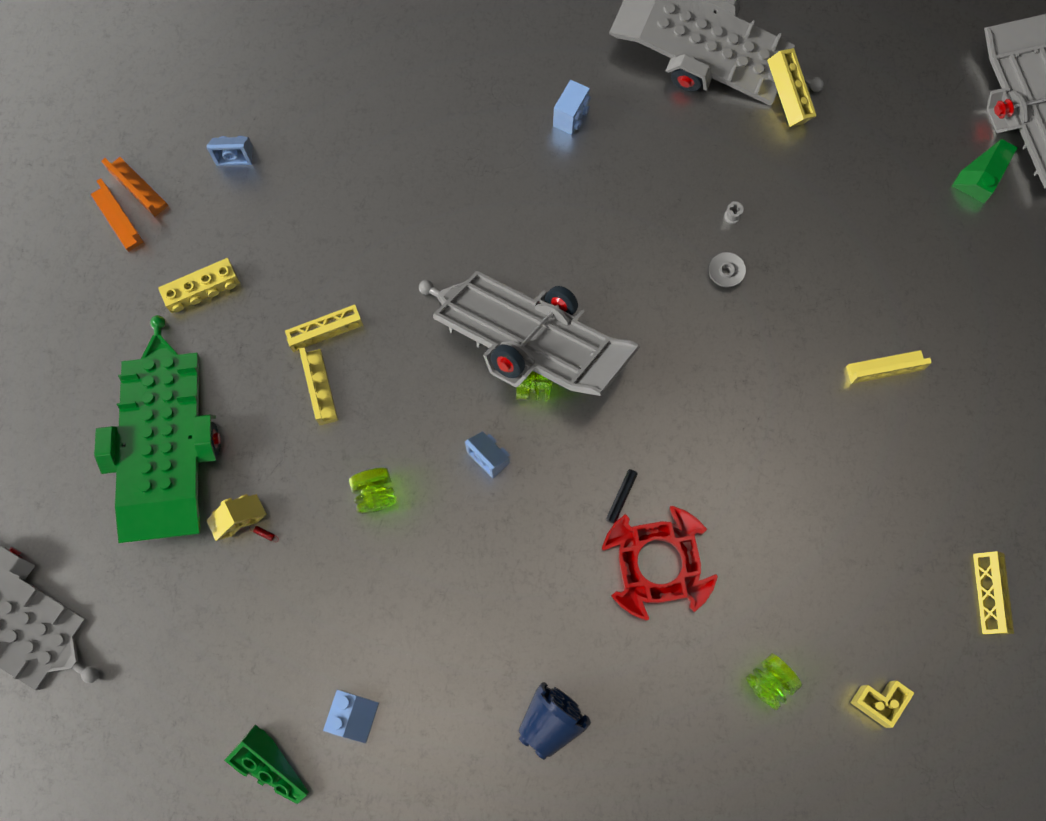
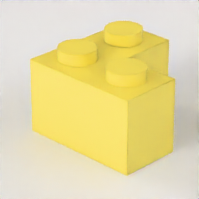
(234, 515)
(883, 707)

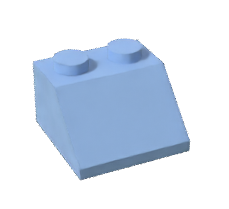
(231, 150)
(487, 453)
(351, 716)

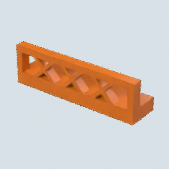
(136, 185)
(116, 217)

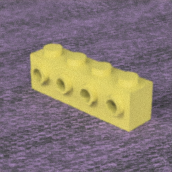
(791, 87)
(199, 285)

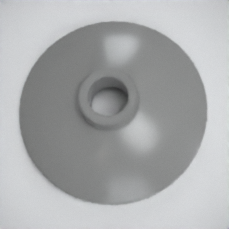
(731, 263)

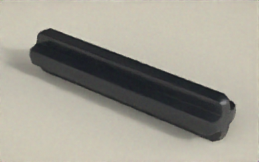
(621, 496)

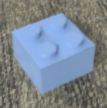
(571, 107)

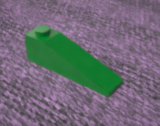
(985, 172)
(263, 760)

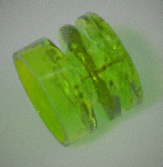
(536, 383)
(372, 489)
(777, 678)

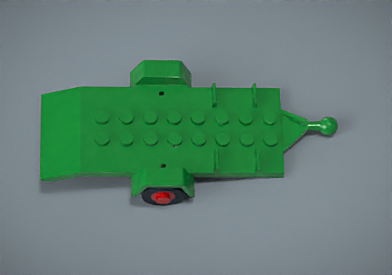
(158, 461)

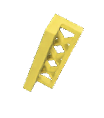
(324, 330)
(887, 366)
(318, 386)
(1001, 593)

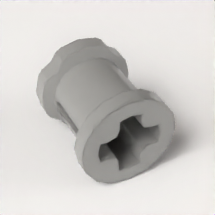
(734, 218)

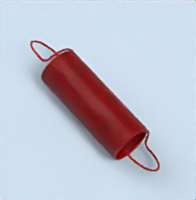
(263, 533)

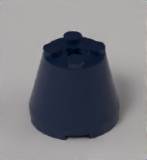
(551, 721)

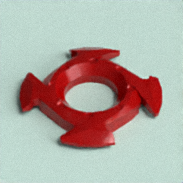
(636, 586)

